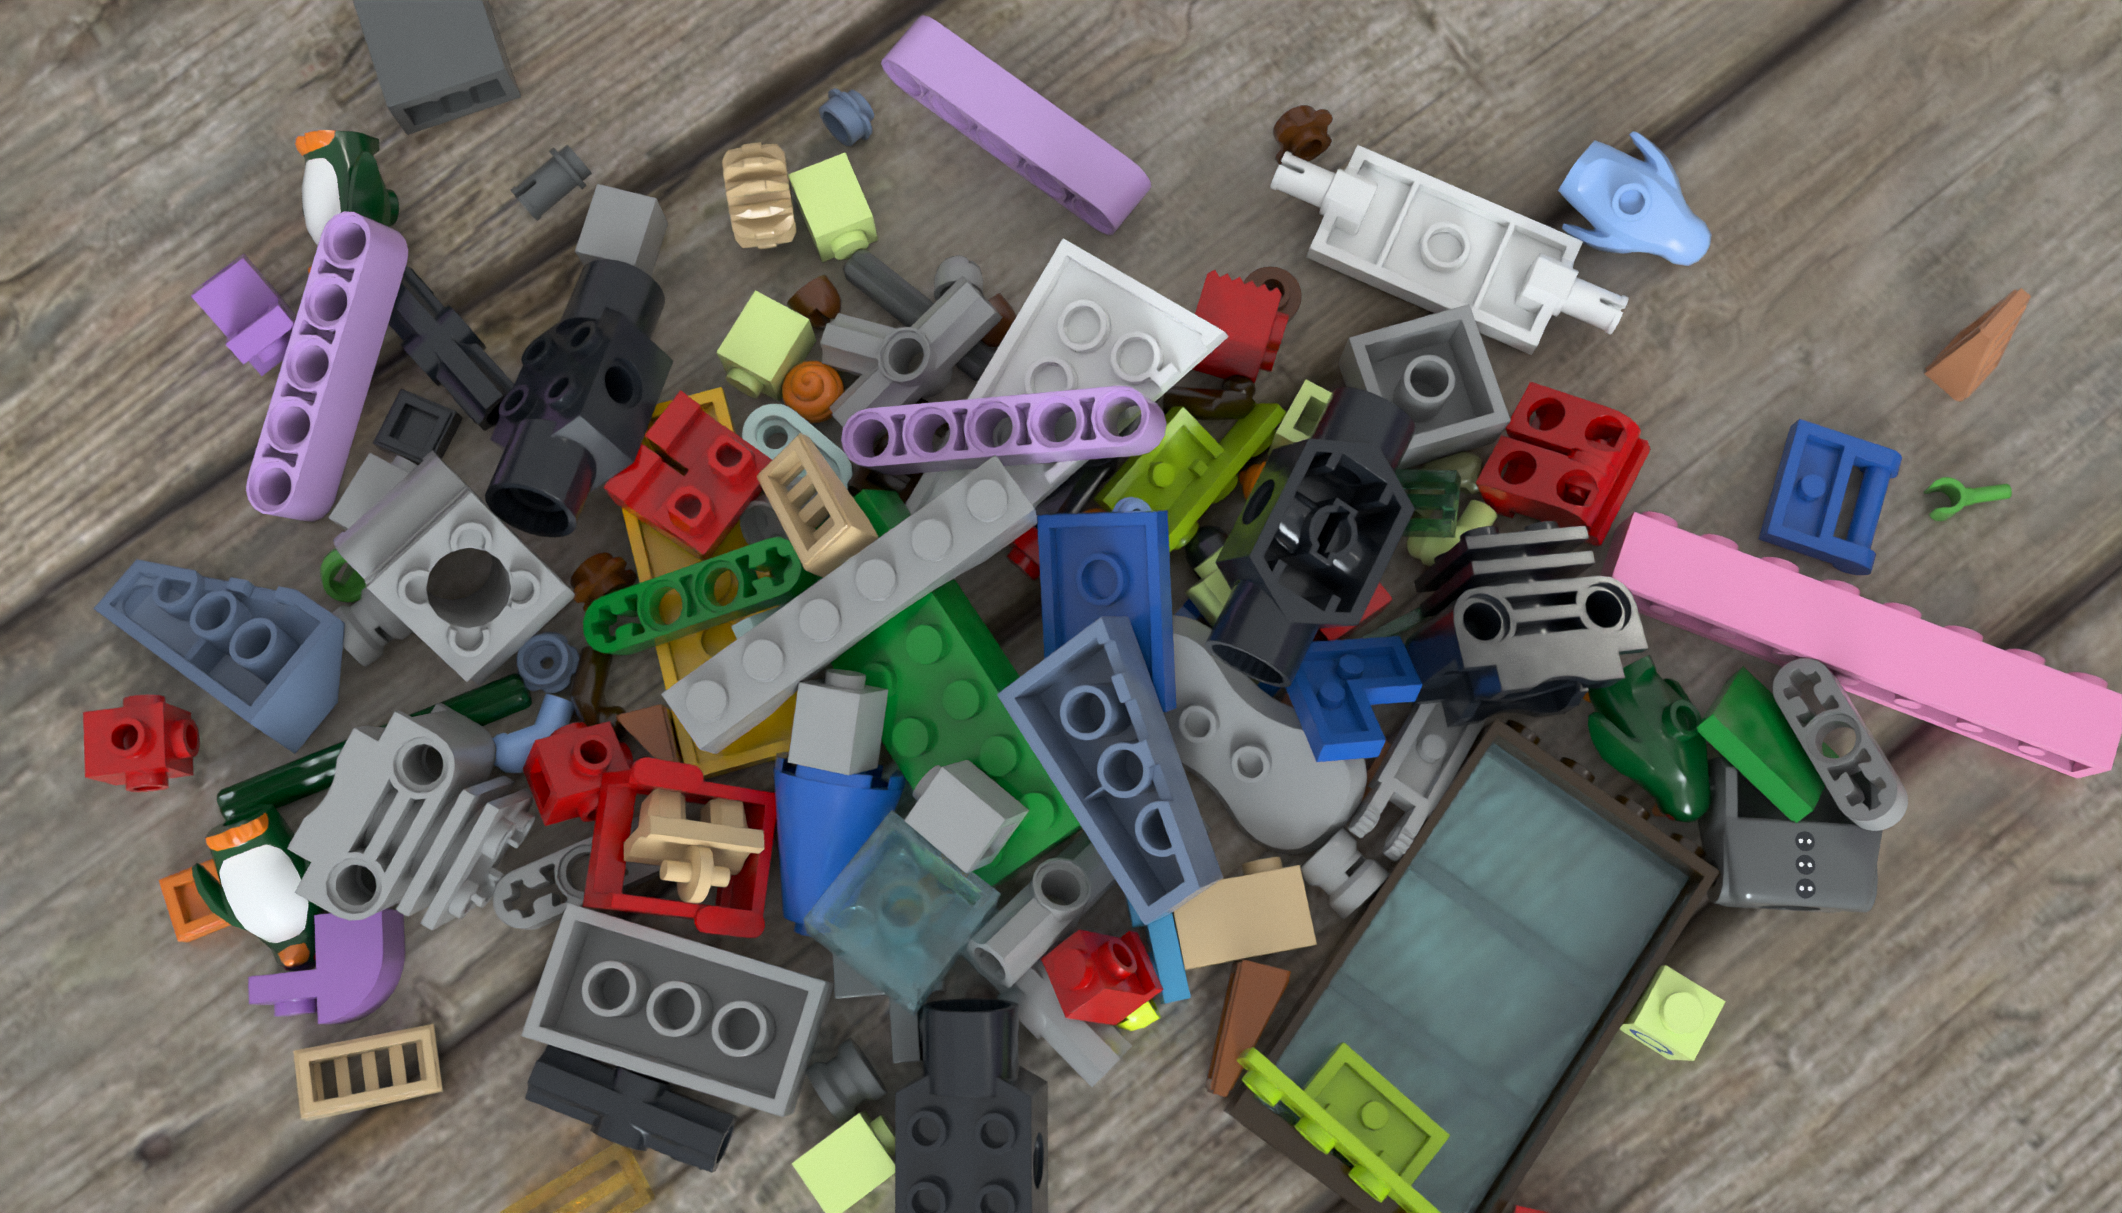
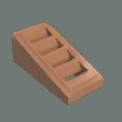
(1977, 347)

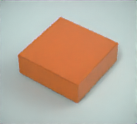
(186, 908)

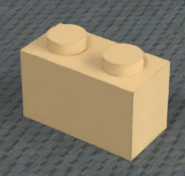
(1246, 916)

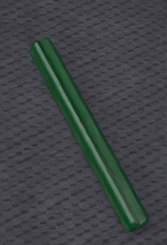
(318, 769)

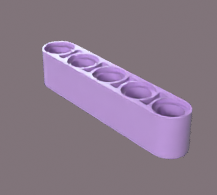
(1016, 125)
(327, 368)
(1032, 434)

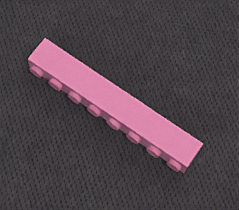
(1868, 646)

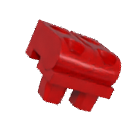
(1566, 464)
(717, 484)

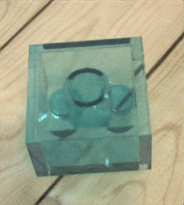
(901, 913)

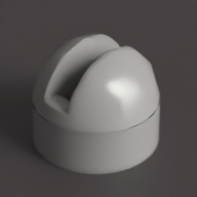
(952, 270)

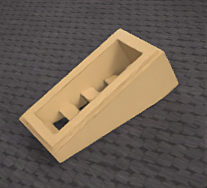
(838, 537)
(310, 1078)

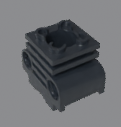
(1519, 625)

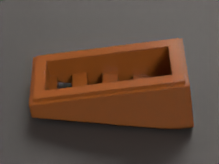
(1246, 1009)

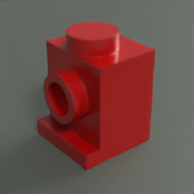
(1101, 976)

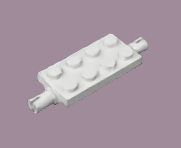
(1445, 248)

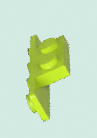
(1191, 468)
(1359, 1116)

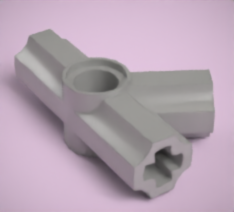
(884, 352)

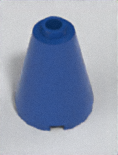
(823, 825)

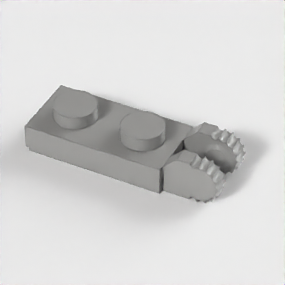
(1414, 775)

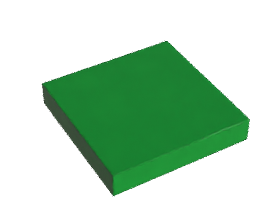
(1761, 744)

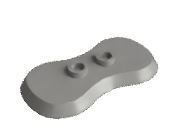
(1255, 752)

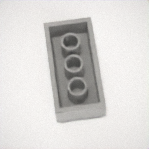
(678, 1010)

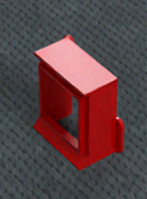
(737, 907)

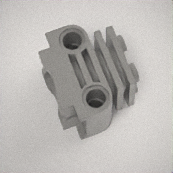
(423, 522)
(412, 821)

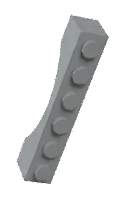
(812, 630)

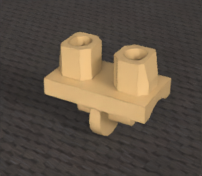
(689, 850)

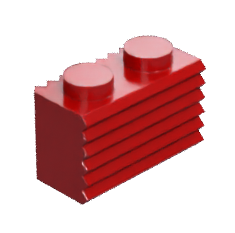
(1250, 321)

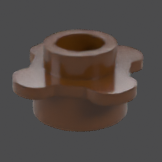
(1303, 132)
(599, 577)

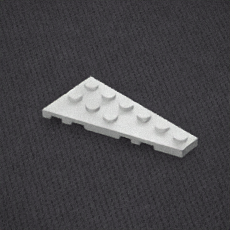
(1081, 332)

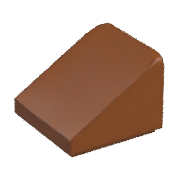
(654, 731)

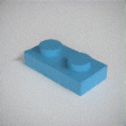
(1164, 955)

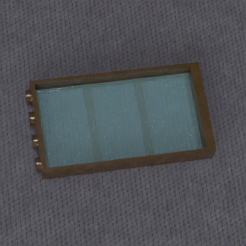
(1490, 968)

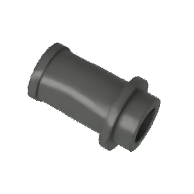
(552, 181)

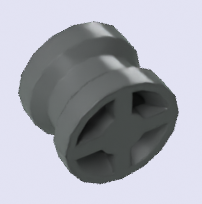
(846, 1081)

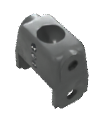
(1781, 864)

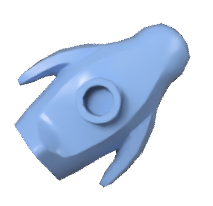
(1633, 204)

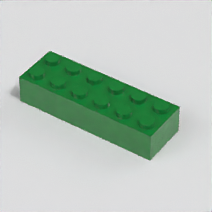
(945, 703)

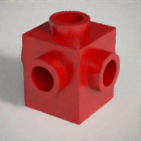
(140, 743)
(568, 770)

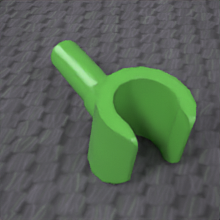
(1964, 496)

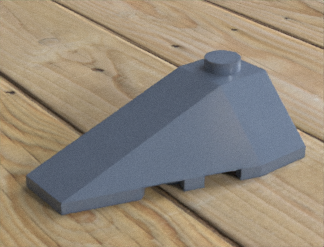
(248, 646)

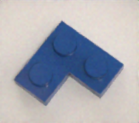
(1340, 685)

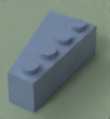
(1116, 765)

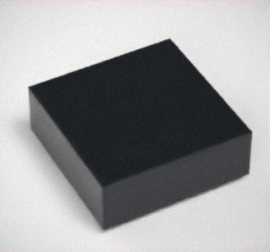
(417, 427)

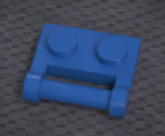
(1812, 490)

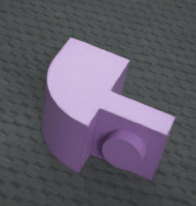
(248, 313)
(353, 972)

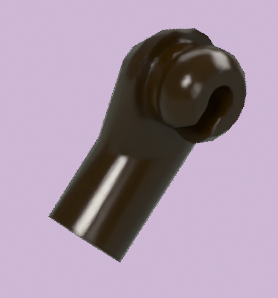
(1214, 404)
(589, 689)

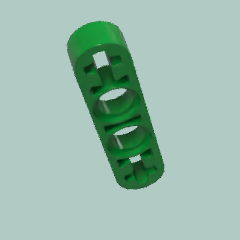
(699, 603)

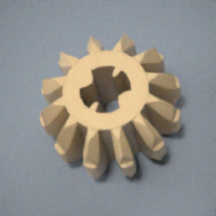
(759, 195)

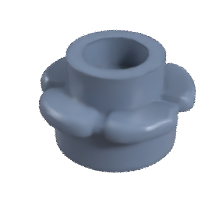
(847, 116)
(536, 651)

